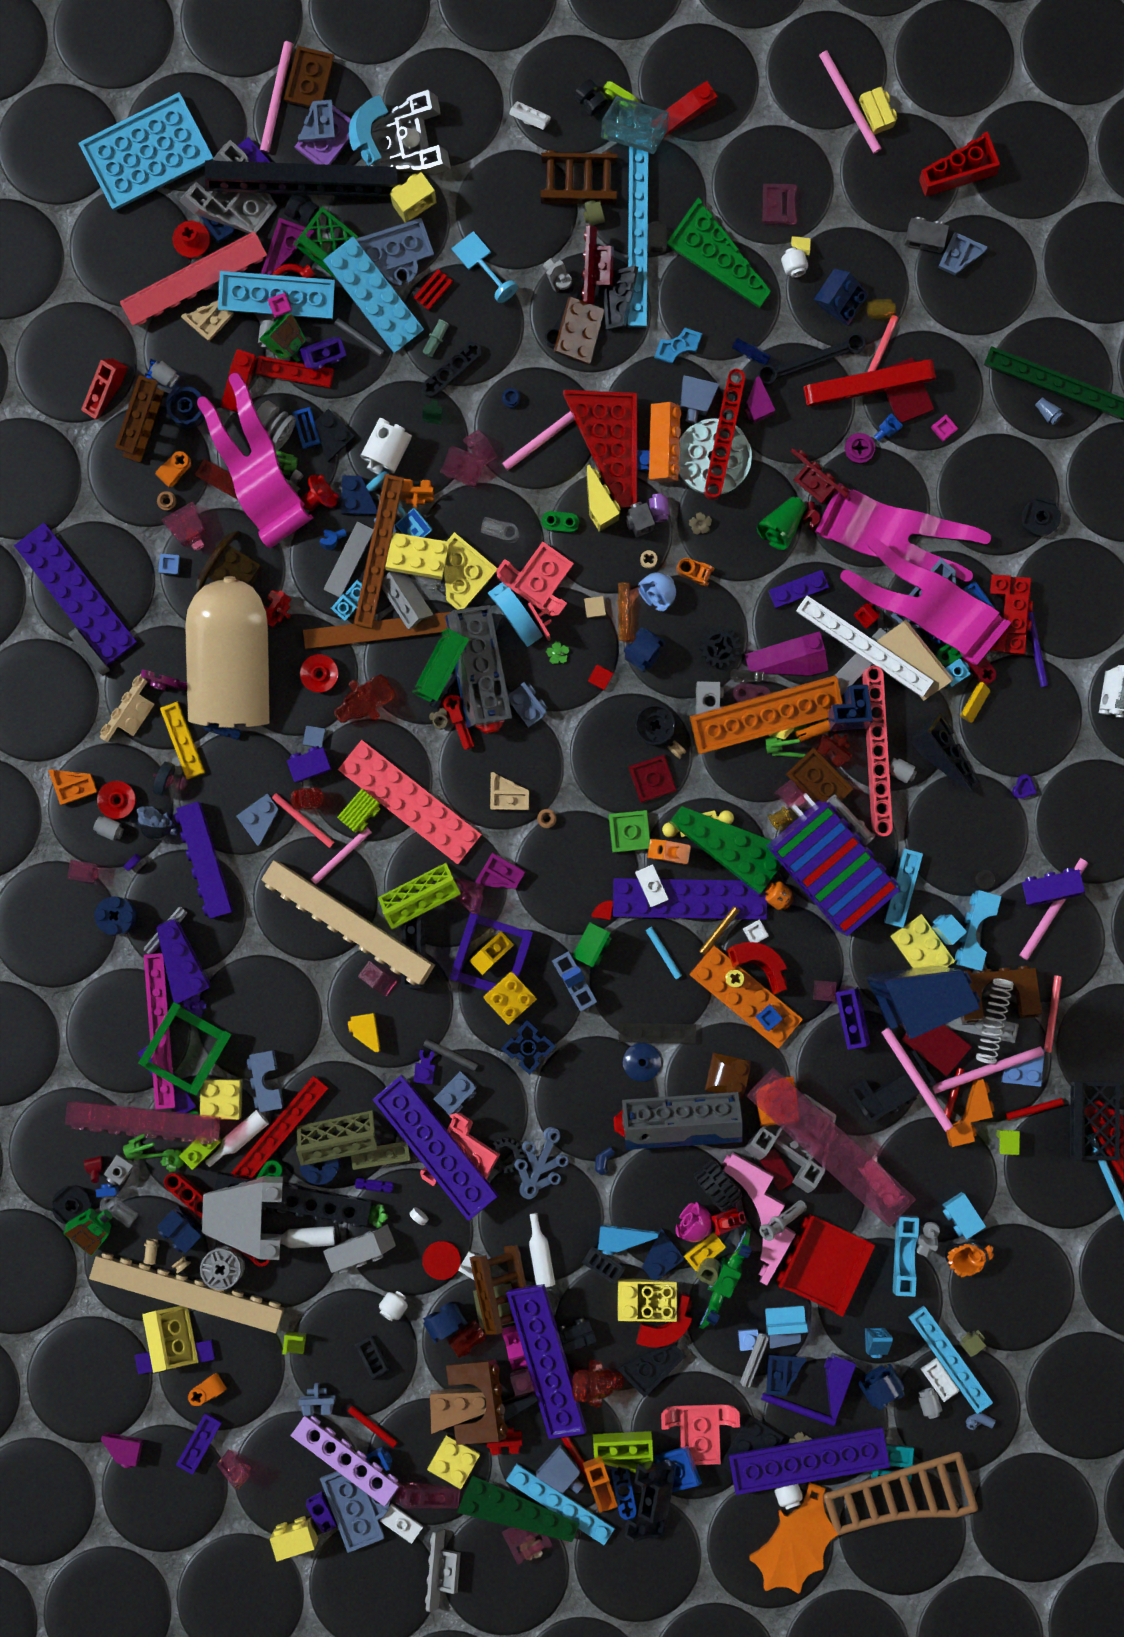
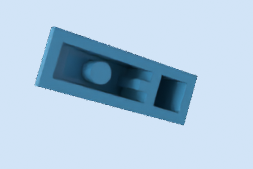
(617, 1238)
(877, 1342)

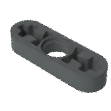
(88, 651)

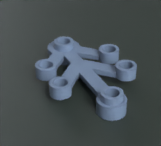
(539, 1166)

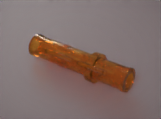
(624, 611)

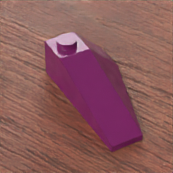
(793, 657)

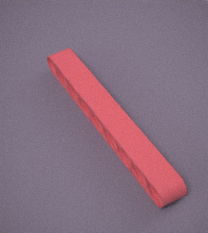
(882, 760)

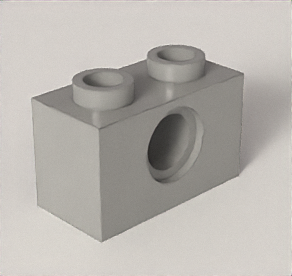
(705, 690)

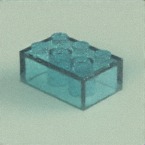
(635, 124)

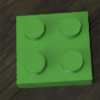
(629, 831)

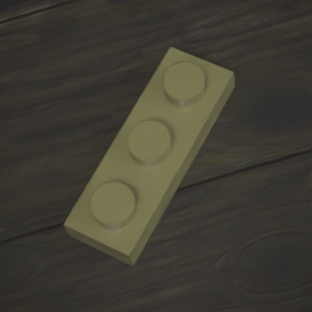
(383, 1155)

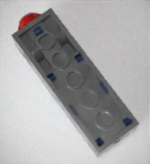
(480, 670)
(680, 1121)

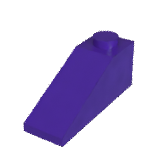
(838, 1376)

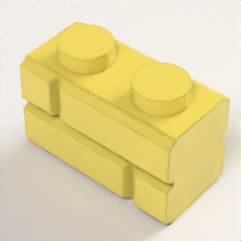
(877, 110)

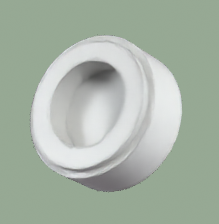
(418, 1216)

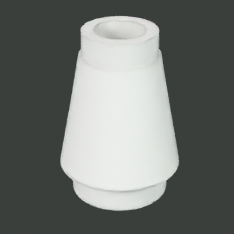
(408, 136)

